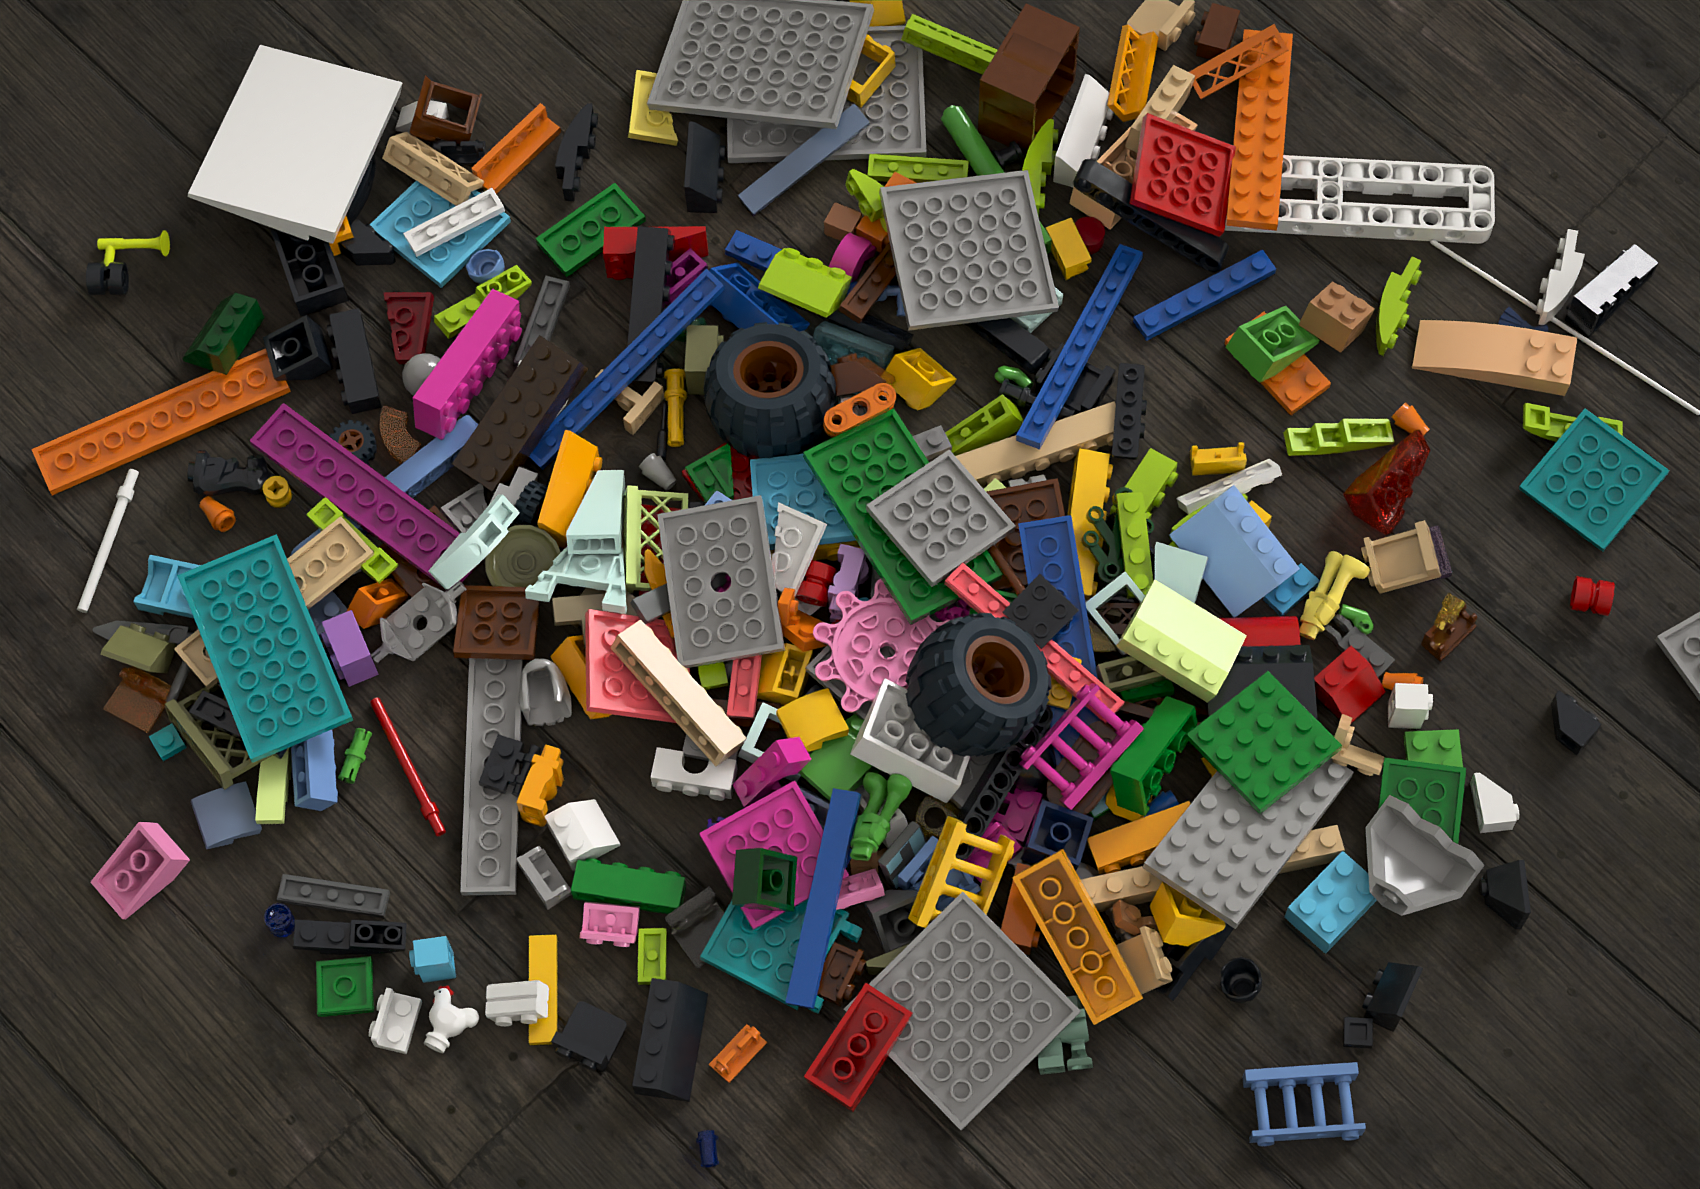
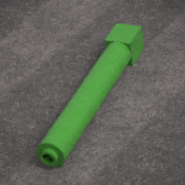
(975, 149)

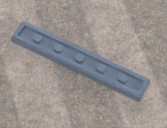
(803, 160)

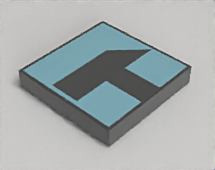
(901, 853)

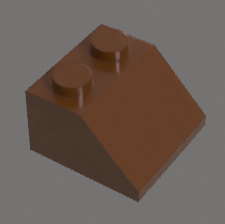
(858, 374)

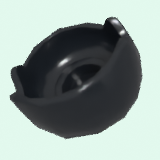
(1240, 980)

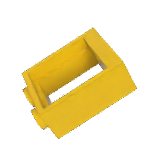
(882, 54)

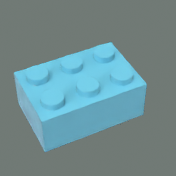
(1332, 902)

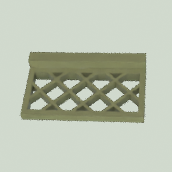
(203, 746)

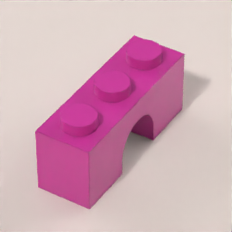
(780, 760)

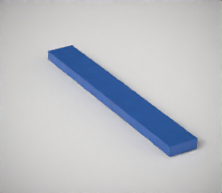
(823, 898)

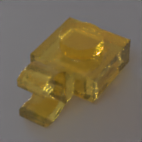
(1449, 611)

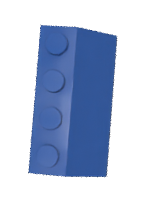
(746, 304)

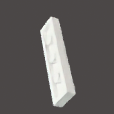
(454, 222)
(1243, 480)

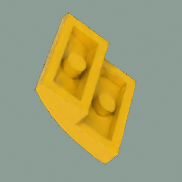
(813, 719)

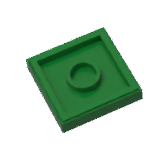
(344, 986)

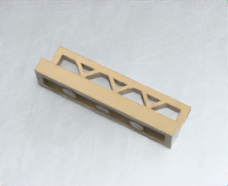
(431, 168)

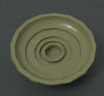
(521, 557)

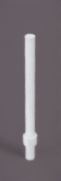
(124, 496)

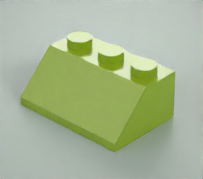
(806, 282)

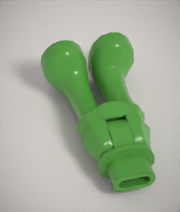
(873, 828)

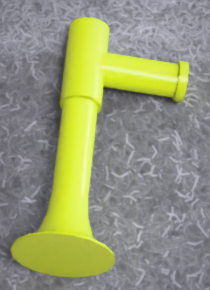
(111, 244)

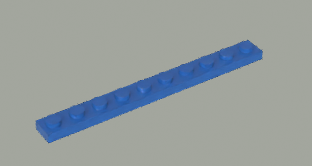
(1079, 347)
(628, 365)

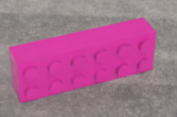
(467, 364)

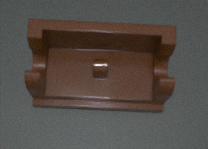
(1443, 642)

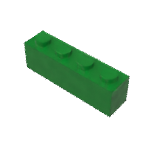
(628, 886)

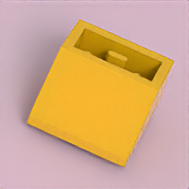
(784, 675)

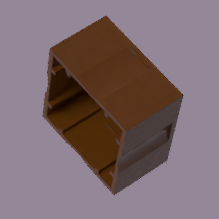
(1027, 77)

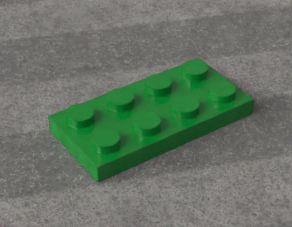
(581, 233)

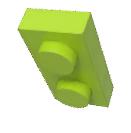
(652, 955)

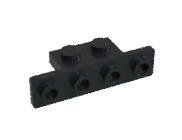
(1129, 411)

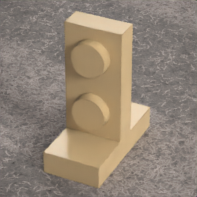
(638, 406)

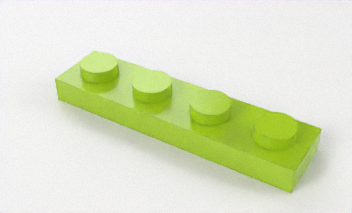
(916, 168)
(1134, 540)

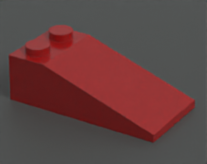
(620, 247)
(858, 1047)

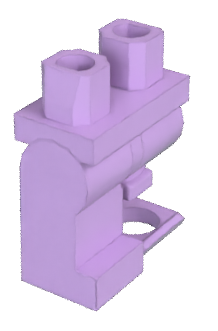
(852, 573)

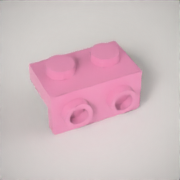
(610, 923)

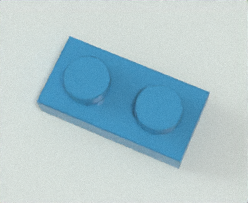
(1291, 591)

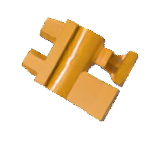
(540, 786)

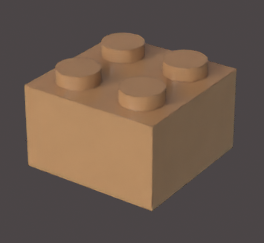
(1336, 316)

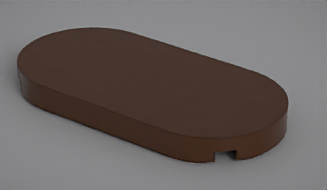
(1071, 773)

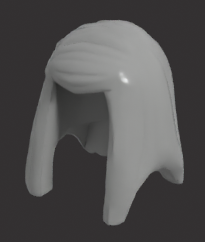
(544, 693)

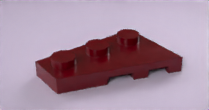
(409, 322)

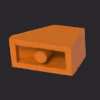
(376, 602)

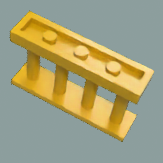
(944, 859)

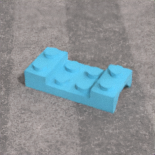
(163, 589)

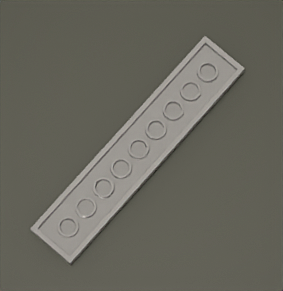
(488, 815)

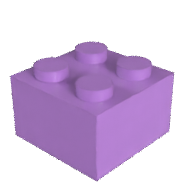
(348, 649)

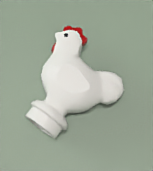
(447, 1020)

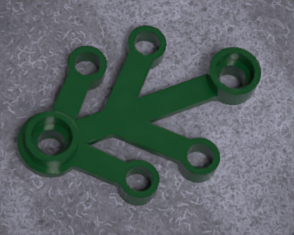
(1111, 538)

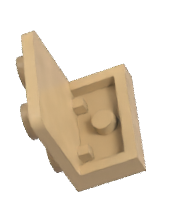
(1163, 18)

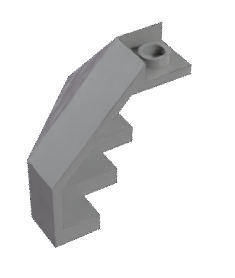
(1414, 860)

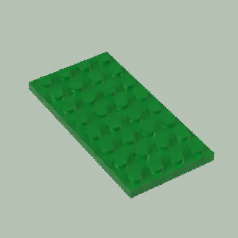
(859, 469)

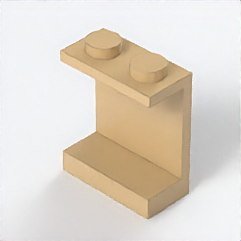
(1146, 960)

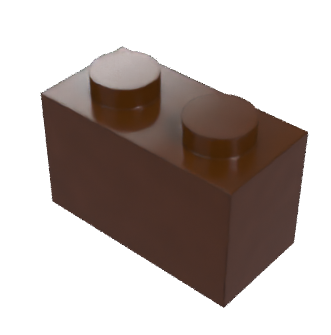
(1217, 32)

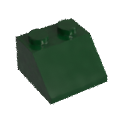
(764, 880)

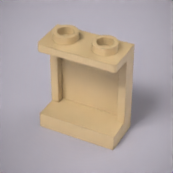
(1401, 559)

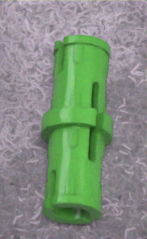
(355, 755)

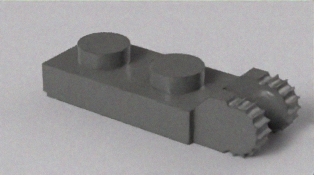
(1375, 655)

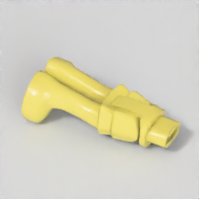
(1322, 607)

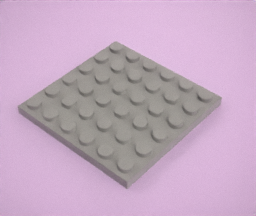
(968, 250)
(974, 1009)

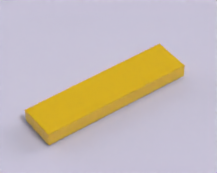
(544, 968)

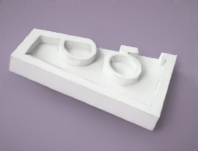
(794, 546)

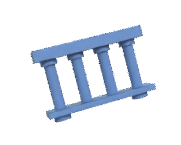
(1314, 1077)

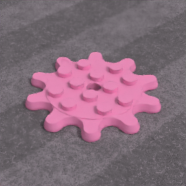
(858, 642)

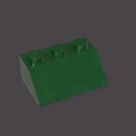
(225, 334)

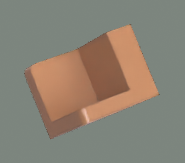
(841, 221)

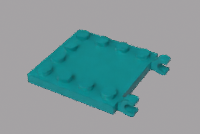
(767, 953)

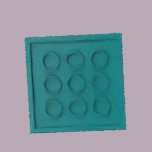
(1594, 479)

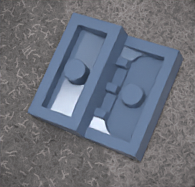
(225, 815)

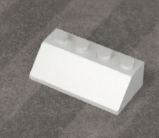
(1082, 131)

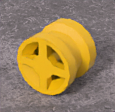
(281, 496)

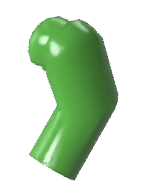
(1014, 374)
(1358, 617)

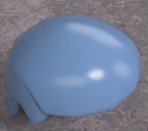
(485, 265)

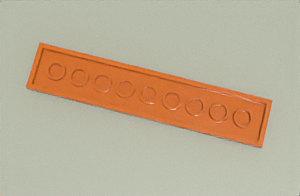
(1259, 139)
(157, 422)

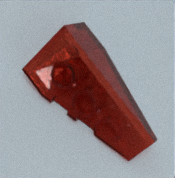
(1384, 486)

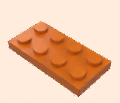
(1296, 383)

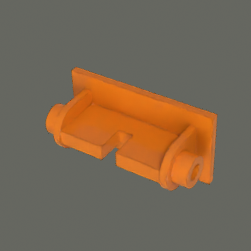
(738, 1053)

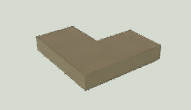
(573, 609)

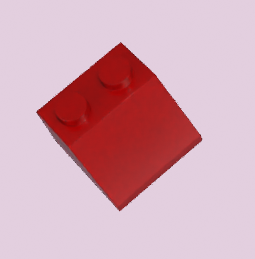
(1348, 685)

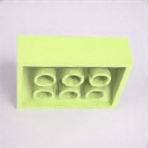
(1181, 641)

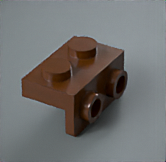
(839, 973)

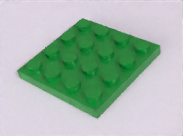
(1264, 742)

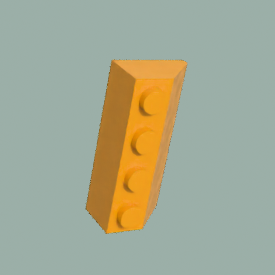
(568, 484)

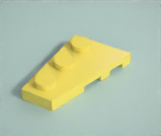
(646, 123)

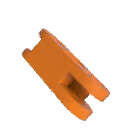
(868, 399)

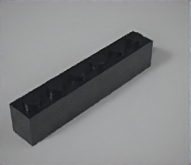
(650, 288)

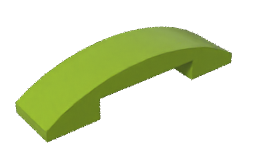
(1552, 426)
(376, 567)

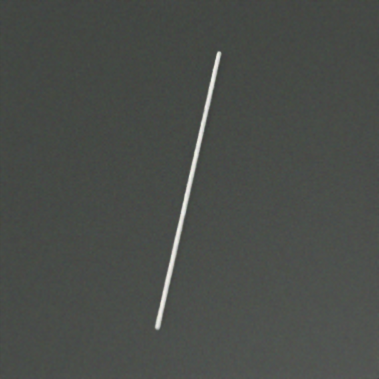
(1567, 328)

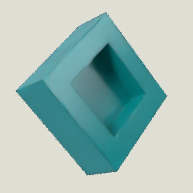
(167, 742)

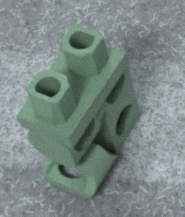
(1076, 1033)

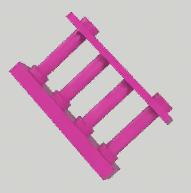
(1107, 751)

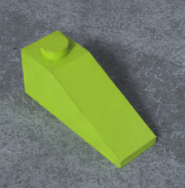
(986, 426)

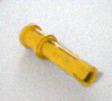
(675, 396)

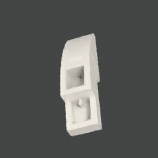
(1561, 279)

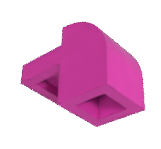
(852, 254)

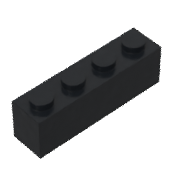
(355, 361)

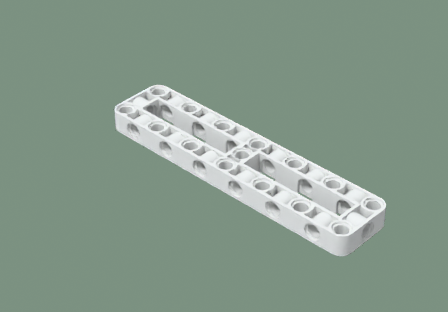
(1399, 221)

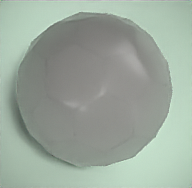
(418, 370)

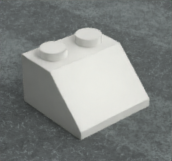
(581, 831)

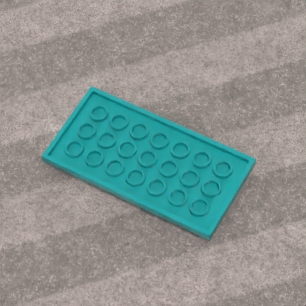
(264, 648)

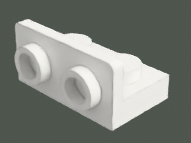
(394, 1021)

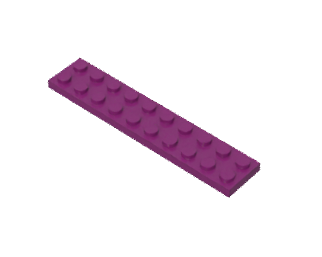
(355, 489)

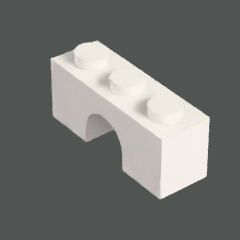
(670, 775)

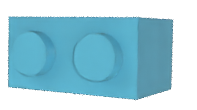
(433, 959)

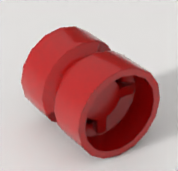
(815, 583)
(1590, 595)

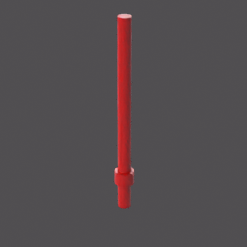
(428, 808)

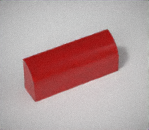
(1267, 630)

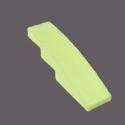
(273, 789)

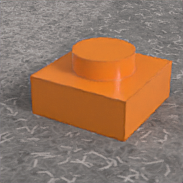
(787, 605)

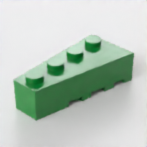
(1152, 754)

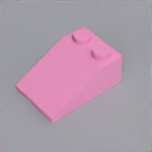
(139, 868)

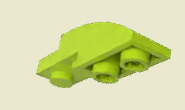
(1040, 160)
(867, 193)
(510, 282)
(1393, 305)

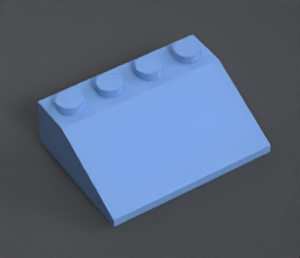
(1240, 550)

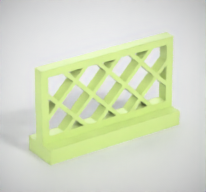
(632, 531)

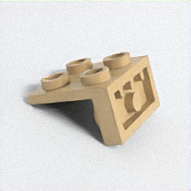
(1366, 761)

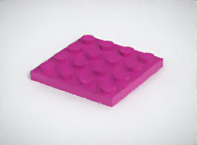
(775, 823)

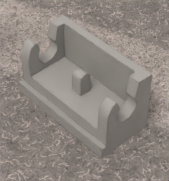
(544, 877)

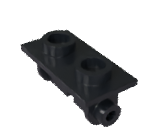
(464, 153)

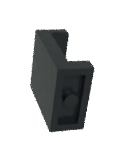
(1089, 387)

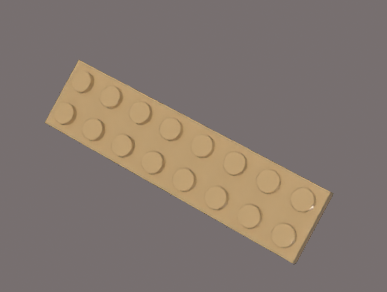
(317, 569)

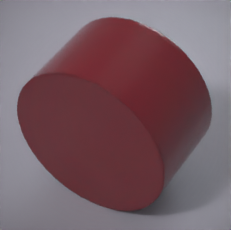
(1091, 232)

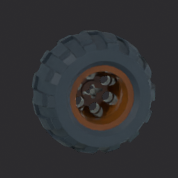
(791, 393)
(978, 685)

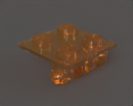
(138, 698)

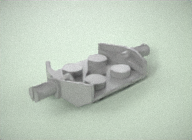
(400, 628)

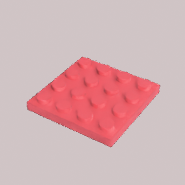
(609, 683)

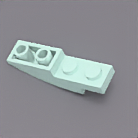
(475, 544)

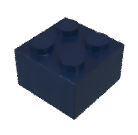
(1054, 830)

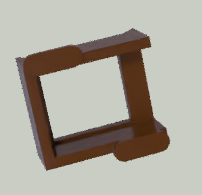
(430, 127)

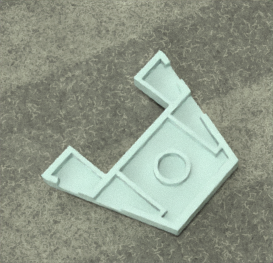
(588, 571)

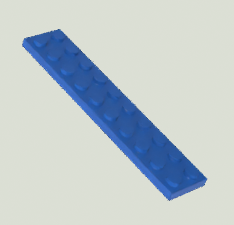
(1052, 552)

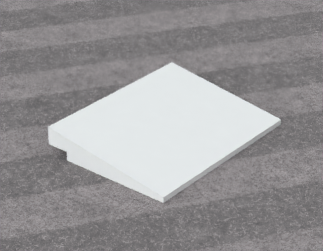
(296, 143)

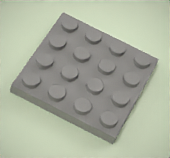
(940, 518)

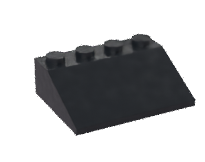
(1288, 664)

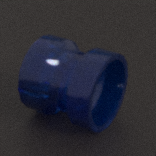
(275, 917)

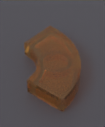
(395, 434)

